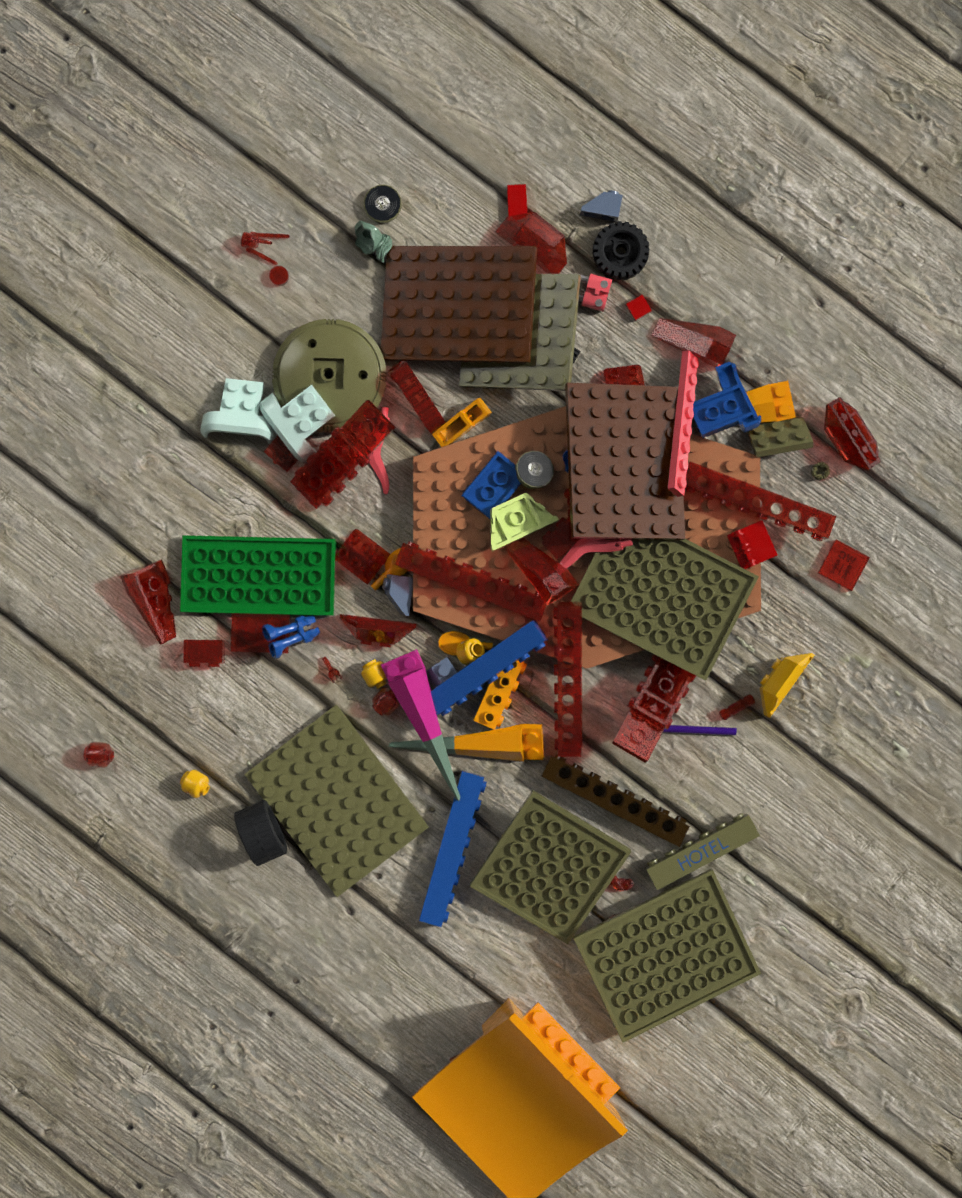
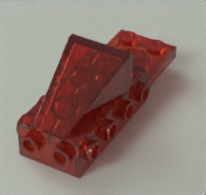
(342, 455)
(652, 708)

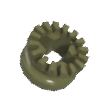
(826, 473)

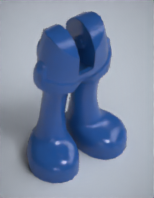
(277, 647)

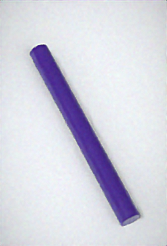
(701, 730)

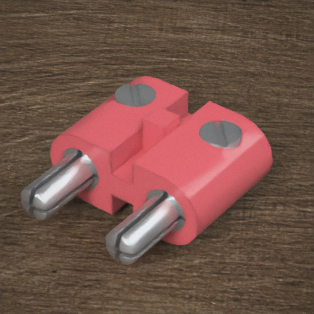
(596, 291)

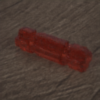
(737, 707)

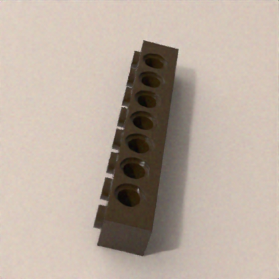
(674, 835)

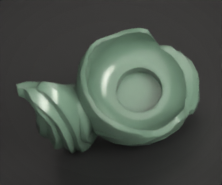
(370, 240)

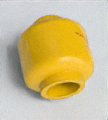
(469, 651)
(374, 674)
(194, 783)

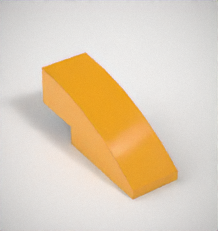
(462, 422)

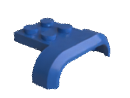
(726, 407)

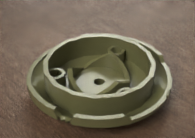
(340, 349)

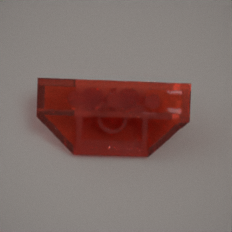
(533, 230)
(850, 435)
(377, 630)

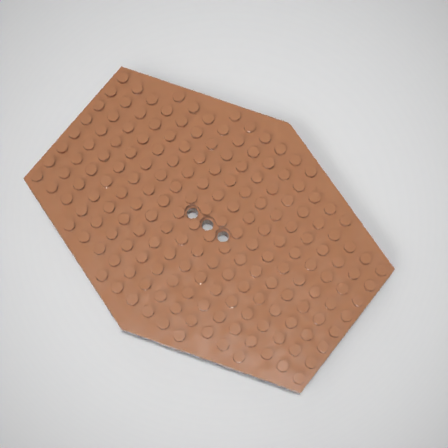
(459, 530)

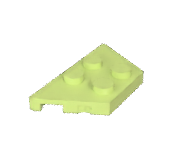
(517, 519)

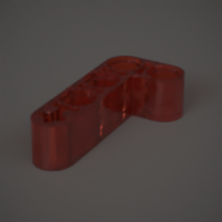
(416, 396)

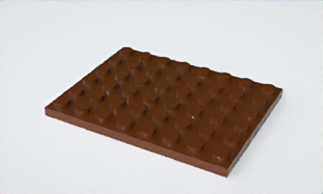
(459, 303)
(622, 462)

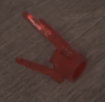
(252, 240)

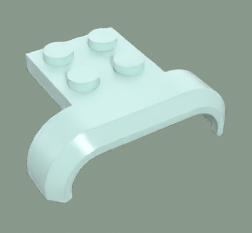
(239, 411)
(297, 420)

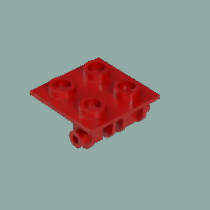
(752, 545)

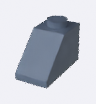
(604, 206)
(399, 592)
(440, 673)

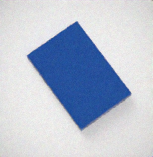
(493, 484)

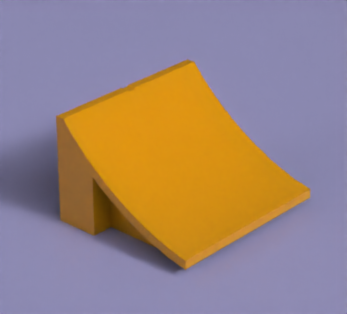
(524, 1101)

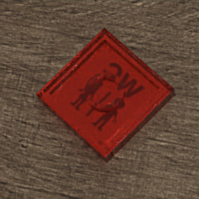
(843, 565)

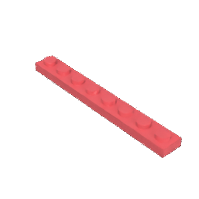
(682, 425)

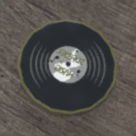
(382, 204)
(534, 469)

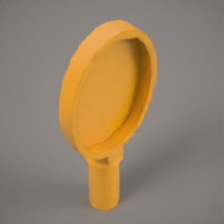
(390, 569)
(449, 641)

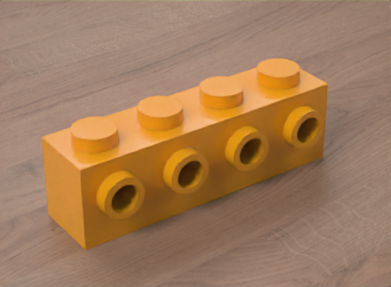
(497, 697)

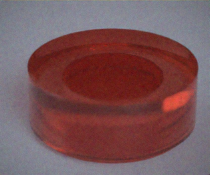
(279, 275)

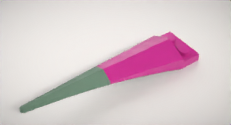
(411, 687)

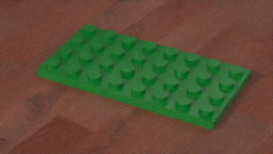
(258, 575)

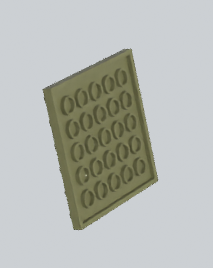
(551, 345)
(550, 867)

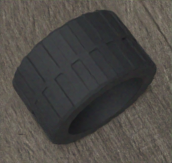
(260, 833)

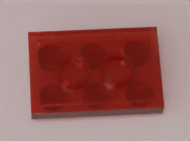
(248, 635)

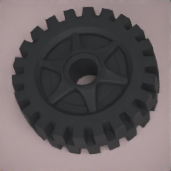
(623, 236)

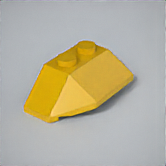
(781, 679)

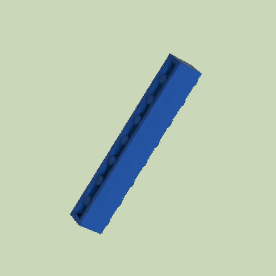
(487, 667)
(451, 849)

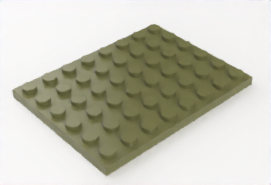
(667, 599)
(337, 800)
(667, 955)

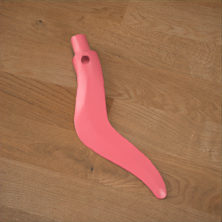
(377, 463)
(593, 545)

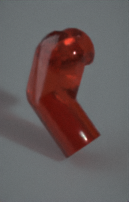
(622, 884)

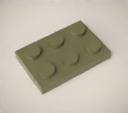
(780, 437)

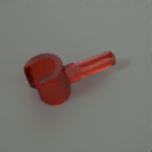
(332, 672)

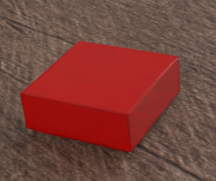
(638, 307)

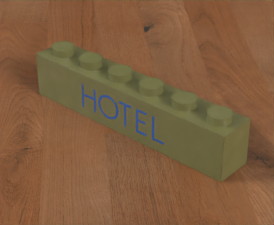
(701, 851)

